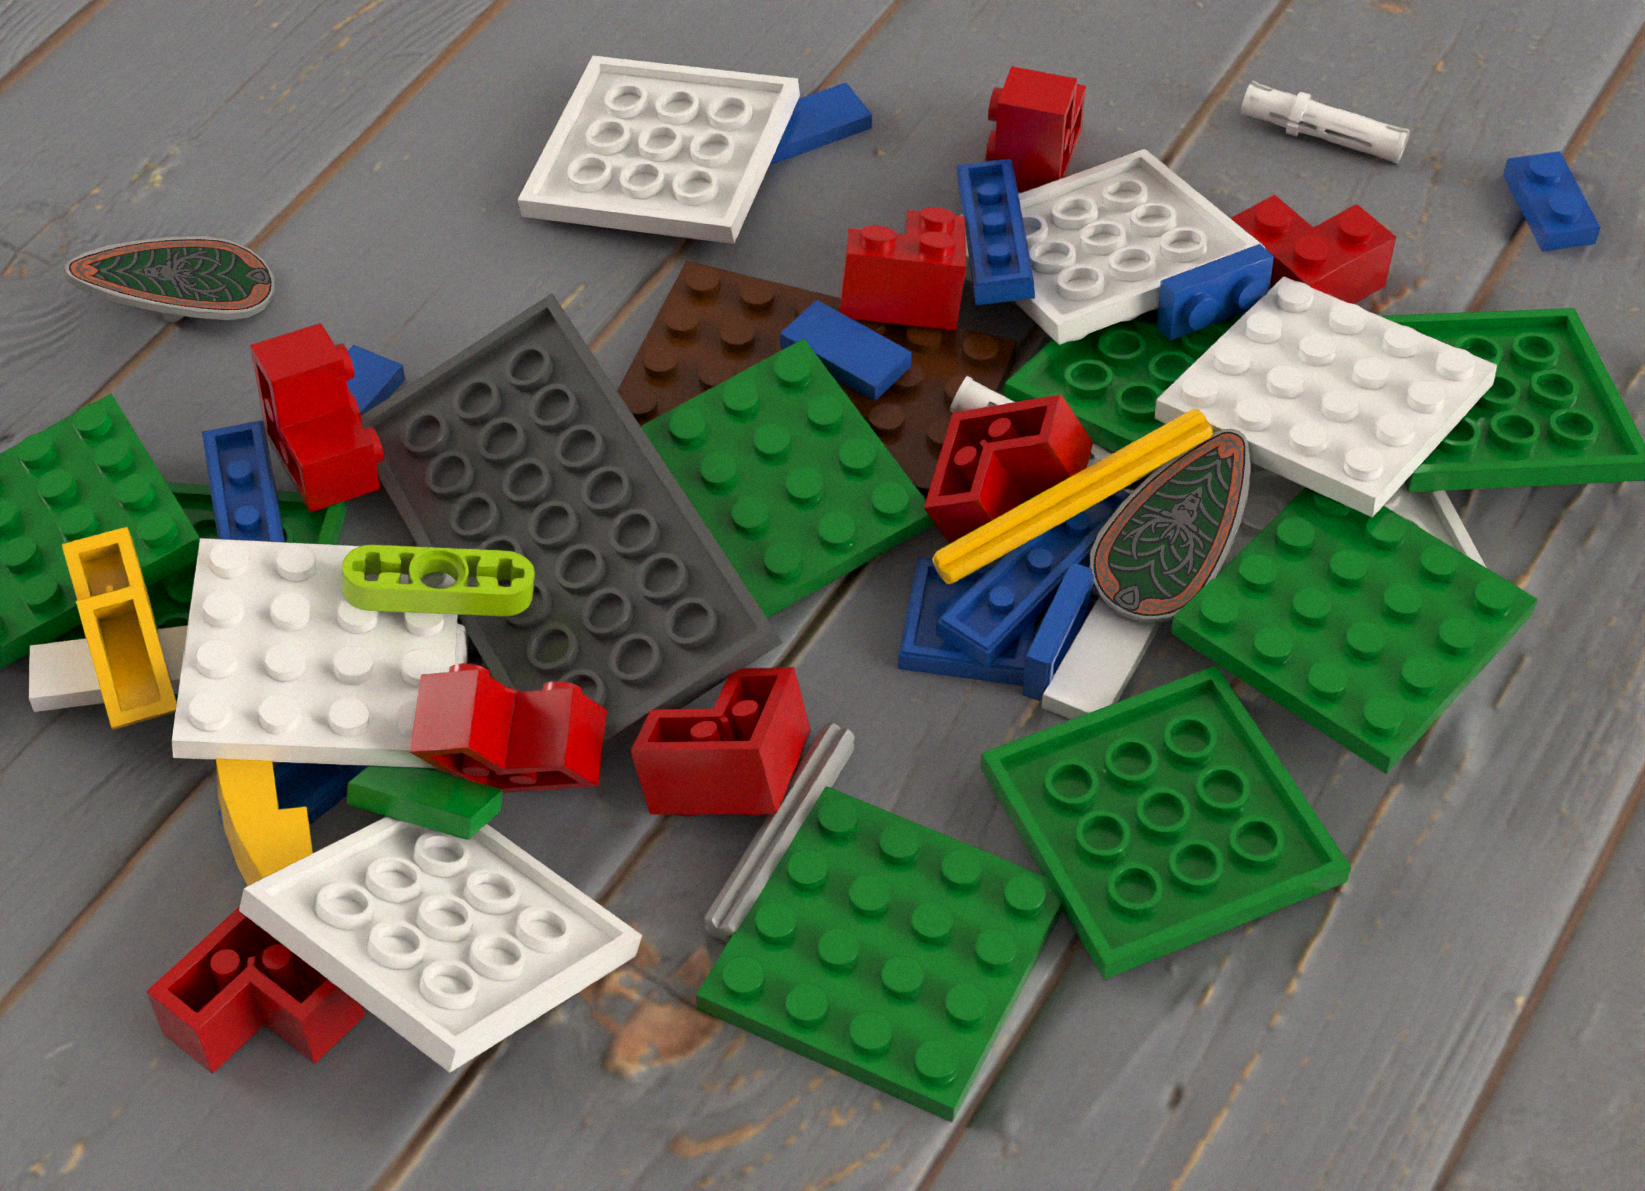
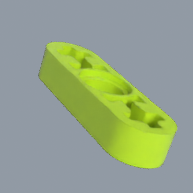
(417, 562)

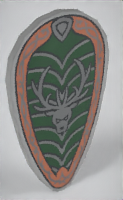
(177, 277)
(1173, 530)

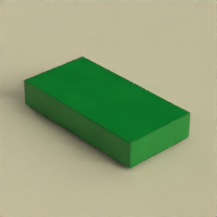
(426, 798)

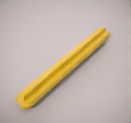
(1071, 496)

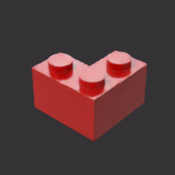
(1035, 125)
(1337, 257)
(908, 275)
(315, 417)
(1001, 458)
(506, 735)
(728, 755)
(241, 983)

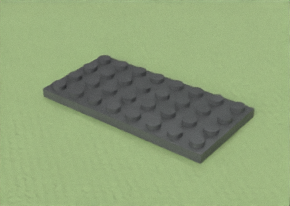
(543, 459)

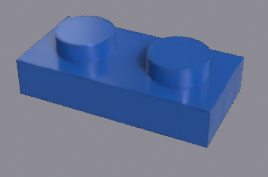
(1551, 201)
(1213, 291)

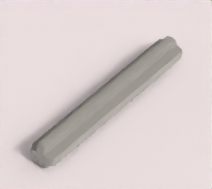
(817, 769)

